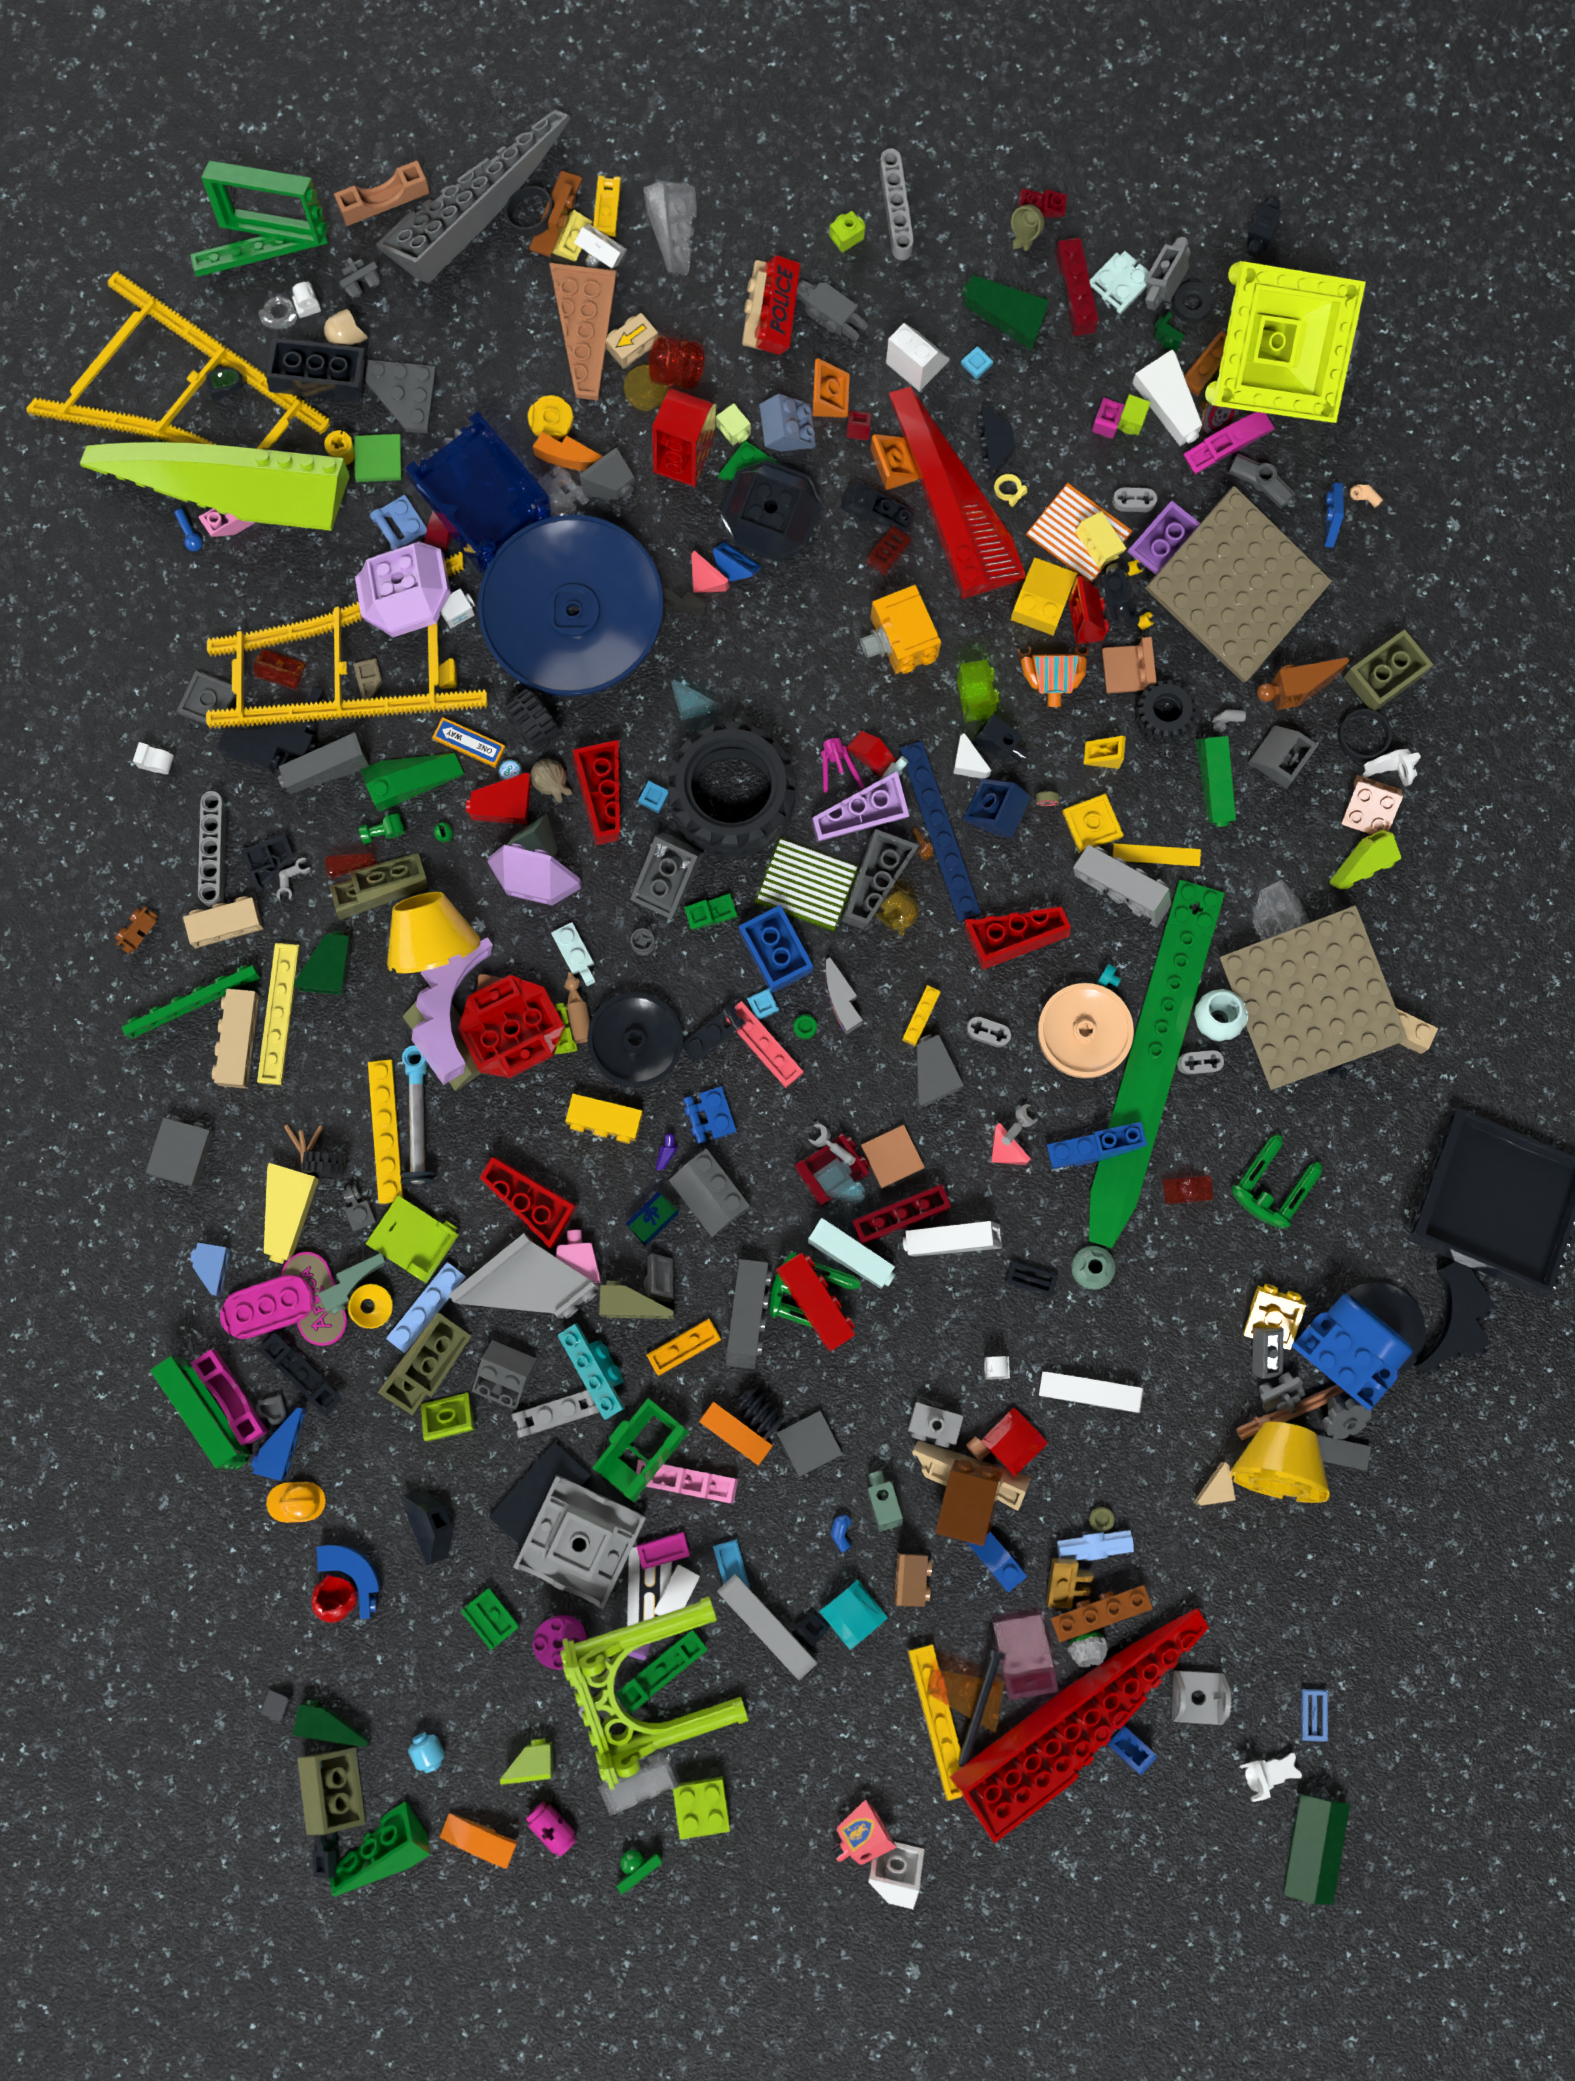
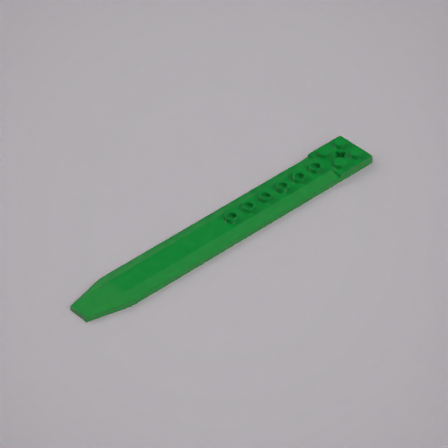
(1154, 1055)

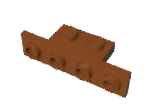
(564, 199)
(1101, 1613)

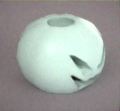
(1223, 1003)

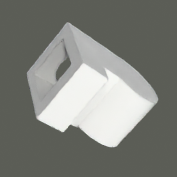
(305, 299)
(153, 759)
(996, 1367)

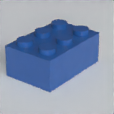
(775, 949)

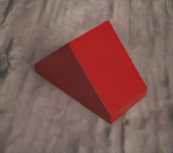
(871, 752)

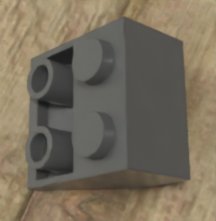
(1283, 755)
(503, 1374)

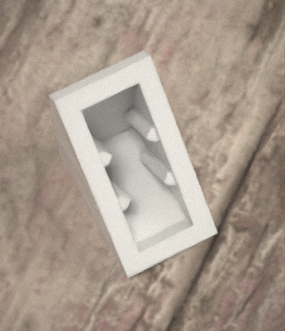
(969, 761)

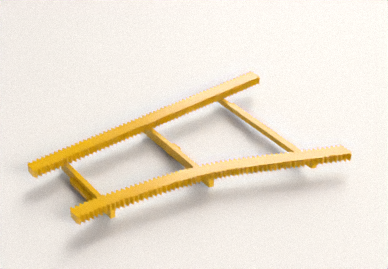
(199, 339)
(338, 708)

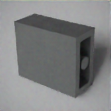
(180, 1151)

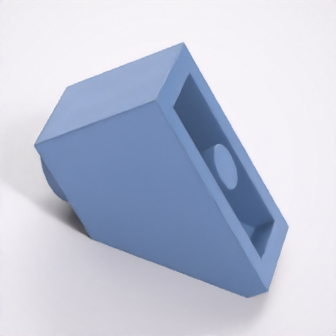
(211, 1266)

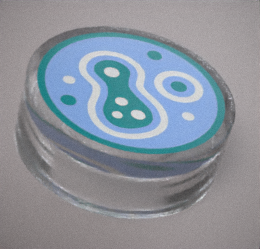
(509, 769)

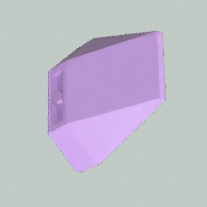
(532, 874)

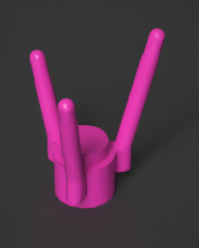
(835, 752)

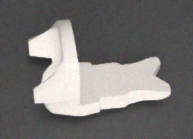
(1398, 760)
(1264, 1775)

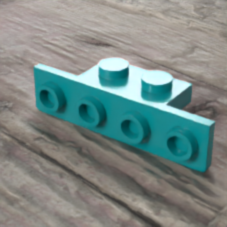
(595, 1369)

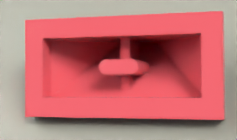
(706, 577)
(1007, 1153)

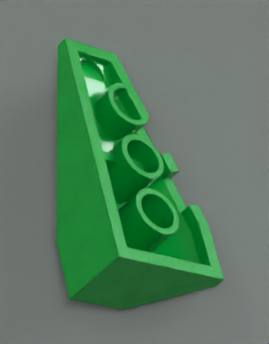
(405, 778)
(388, 1850)

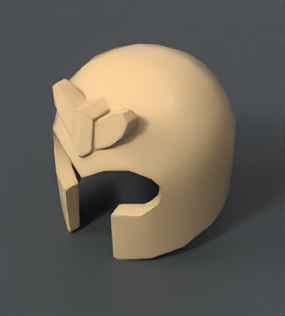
(342, 330)

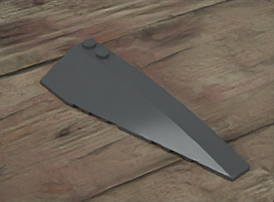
(444, 227)

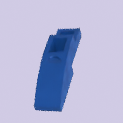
(1097, 1147)

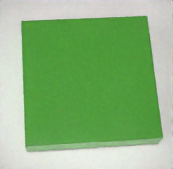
(378, 458)

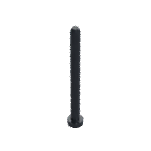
(996, 1656)

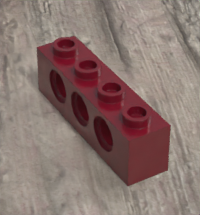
(901, 1214)

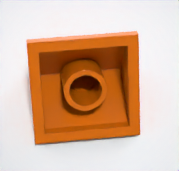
(830, 390)
(893, 461)

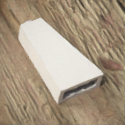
(1169, 397)
(953, 1239)

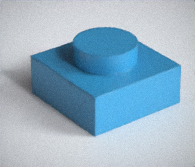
(653, 797)

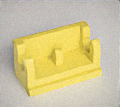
(1100, 539)

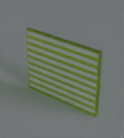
(807, 884)

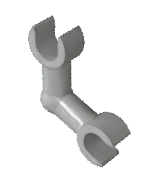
(285, 874)

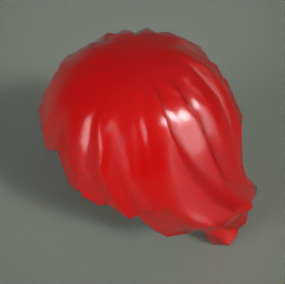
(333, 1599)

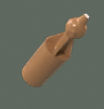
(577, 1011)

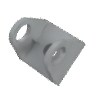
(1216, 1703)

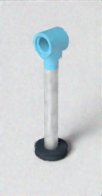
(417, 1172)

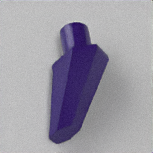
(666, 1151)

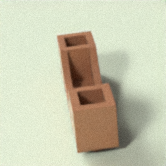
(403, 187)

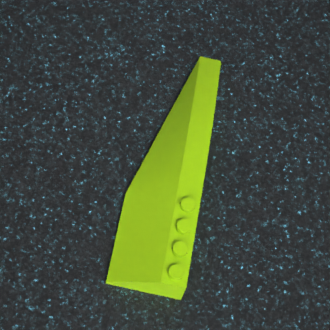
(232, 479)

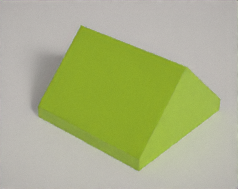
(447, 1417)

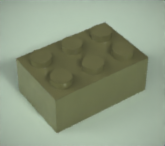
(1388, 670)

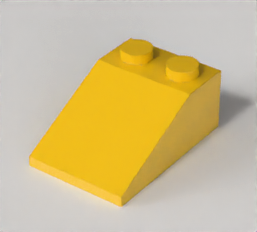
(1043, 596)

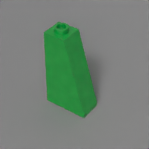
(1216, 779)

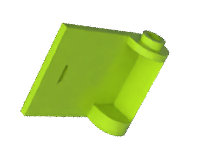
(412, 1239)

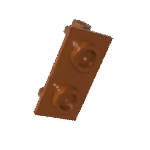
(129, 936)

